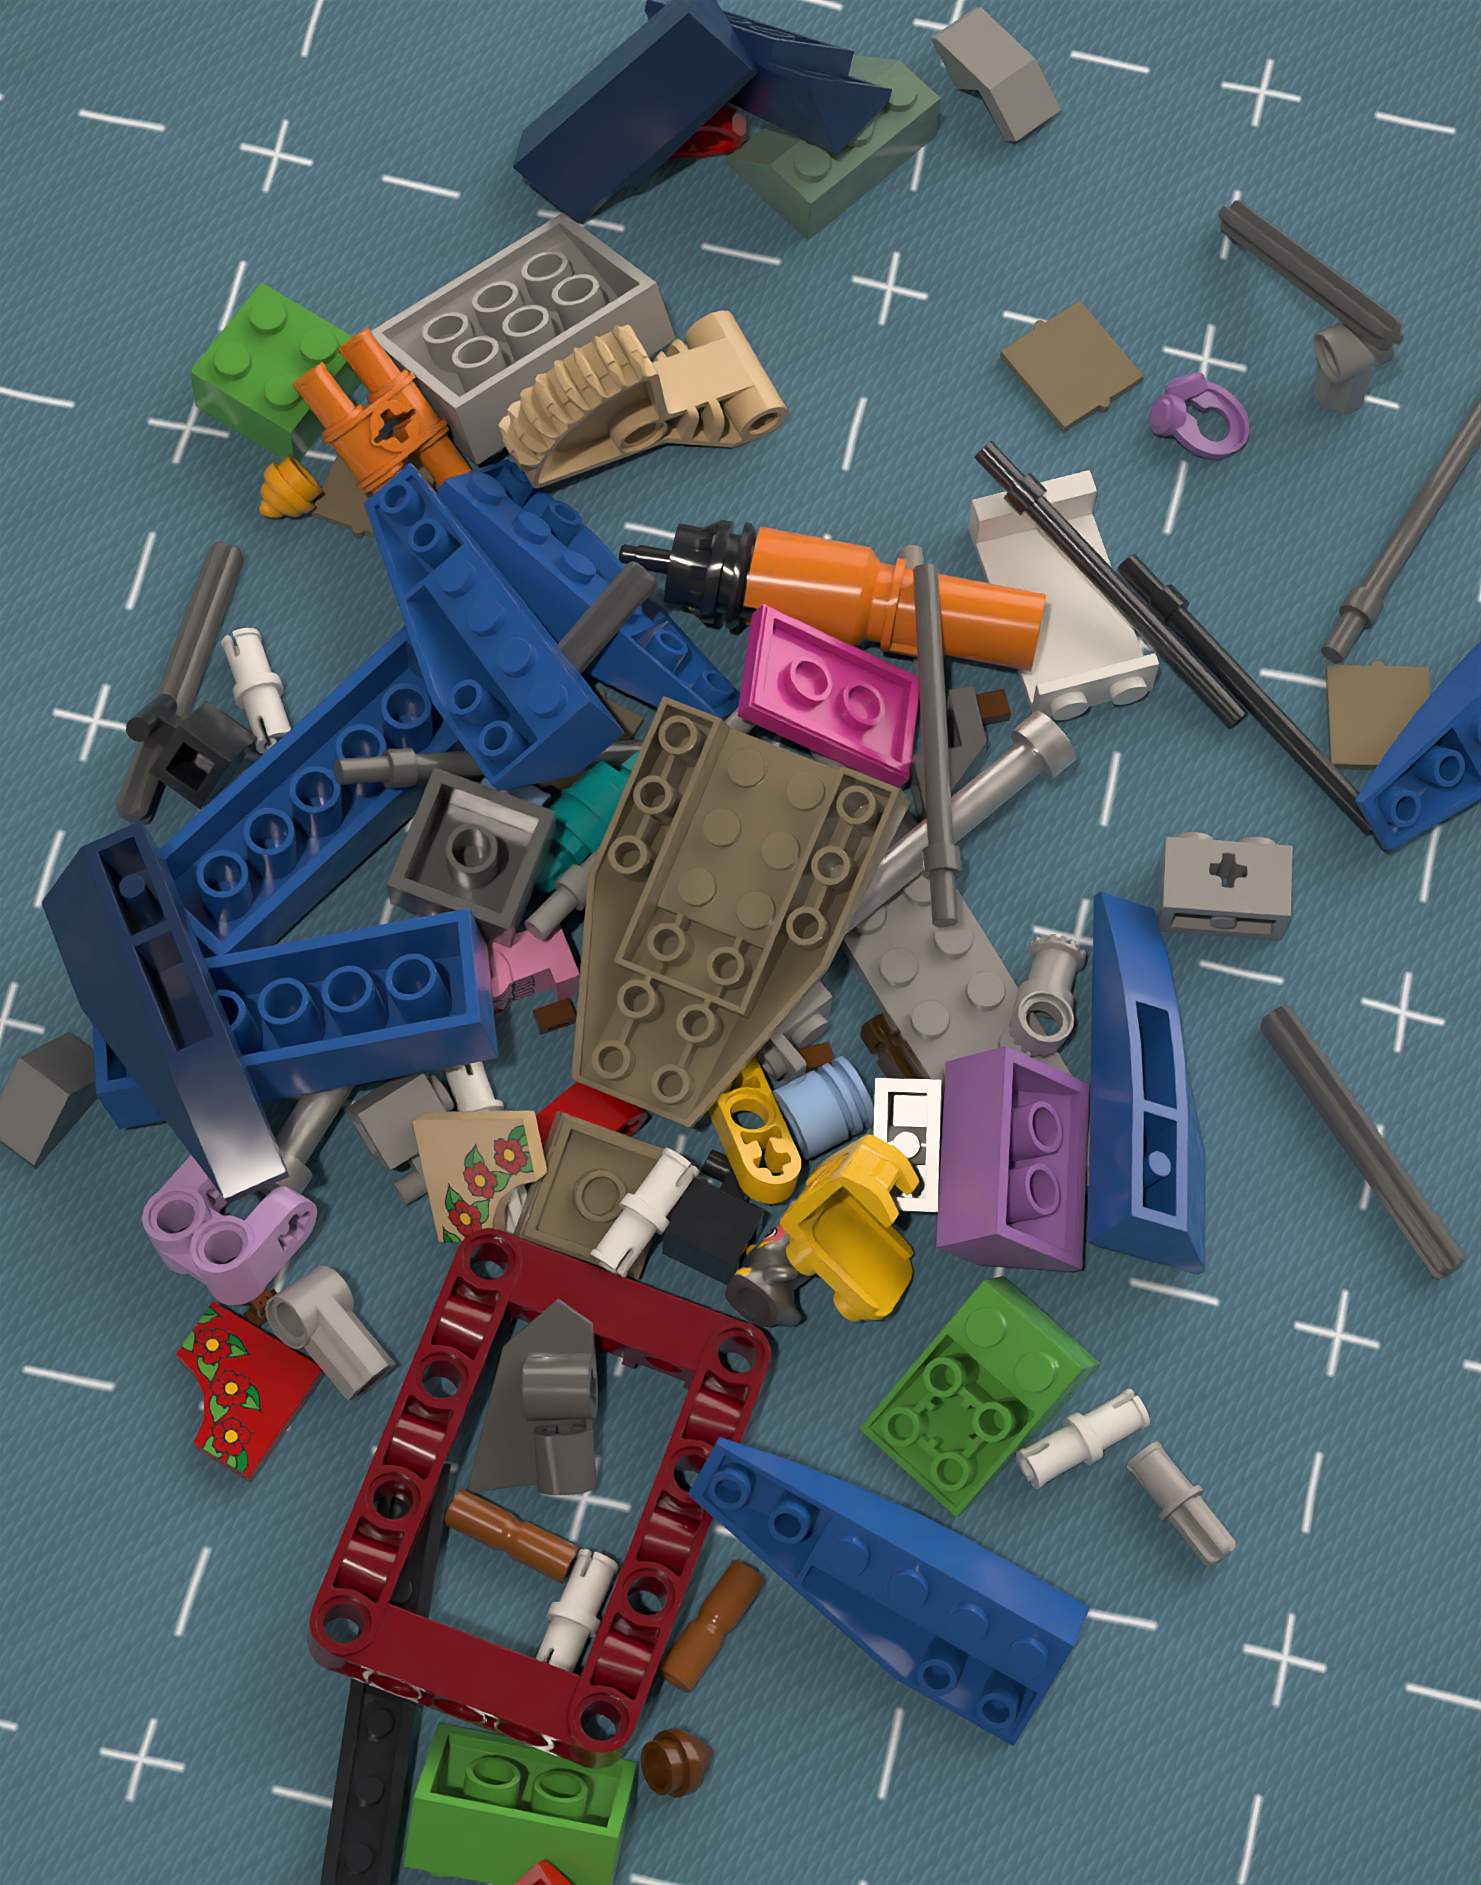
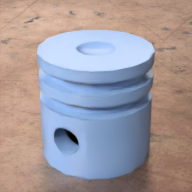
(825, 1107)

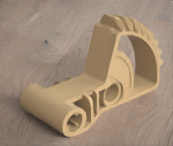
(617, 402)

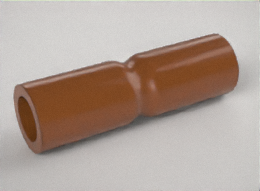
(504, 1532)
(706, 1632)

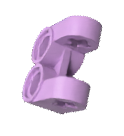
(260, 1242)

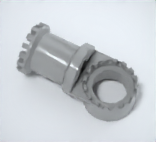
(1047, 993)

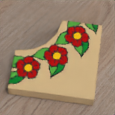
(475, 1164)

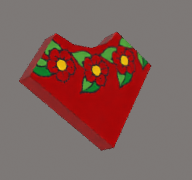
(248, 1389)

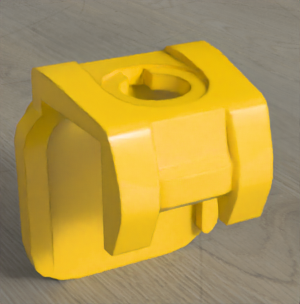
(845, 1228)

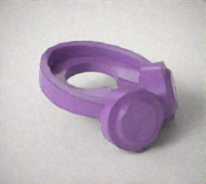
(1171, 418)

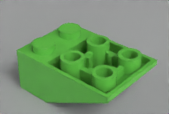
(979, 1394)

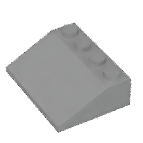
(512, 319)

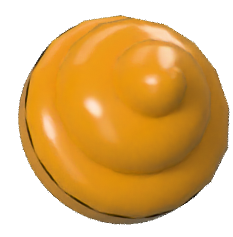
(288, 489)

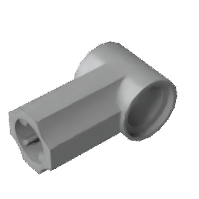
(1345, 367)
(320, 1318)

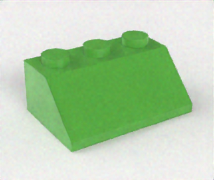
(501, 1806)

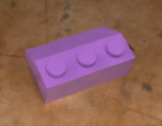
(1013, 1162)

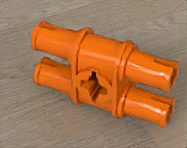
(391, 397)

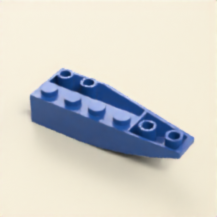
(563, 570)
(481, 646)
(1432, 763)
(1143, 1111)
(900, 1585)

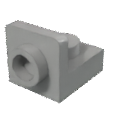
(801, 1027)

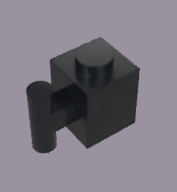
(197, 751)
(712, 1224)

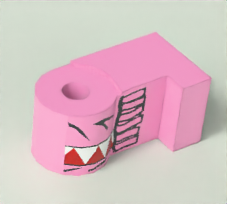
(532, 968)

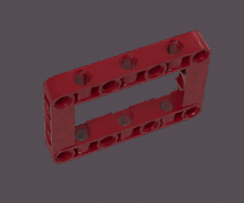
(466, 1673)

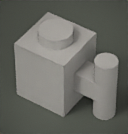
(387, 1130)

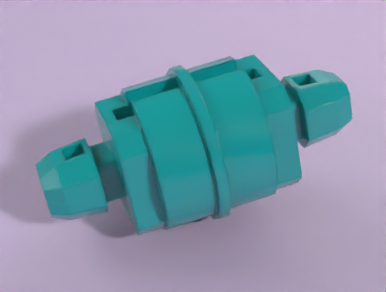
(583, 818)

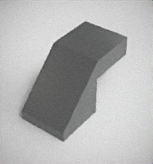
(967, 748)

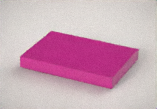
(829, 696)

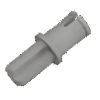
(1181, 1504)

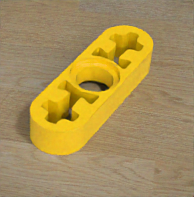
(746, 1145)

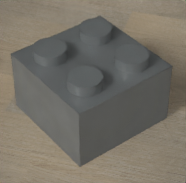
(474, 853)

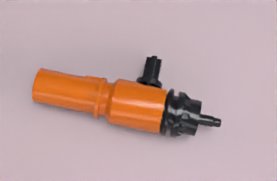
(838, 591)

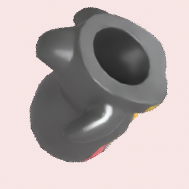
(767, 1284)

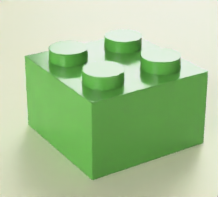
(252, 366)

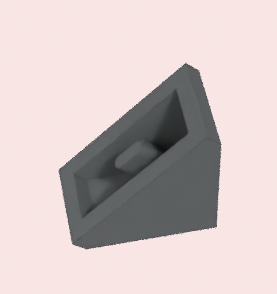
(46, 1097)

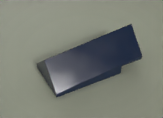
(801, 83)
(635, 107)

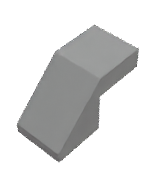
(990, 60)

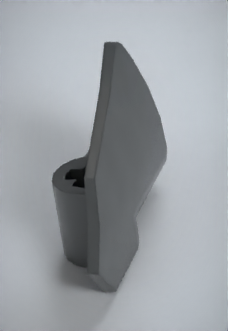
(542, 1409)

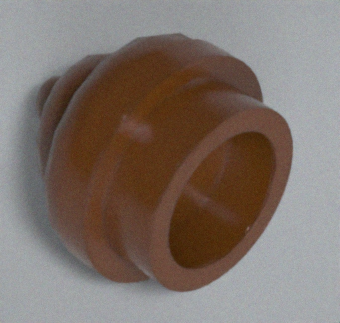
(675, 1762)

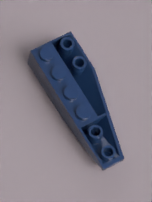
(158, 1006)

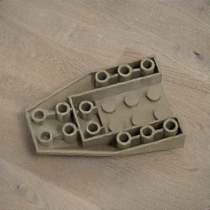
(716, 906)

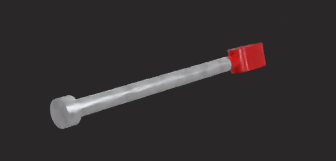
(1037, 750)

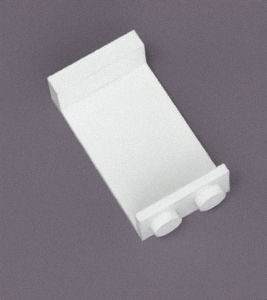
(1083, 643)

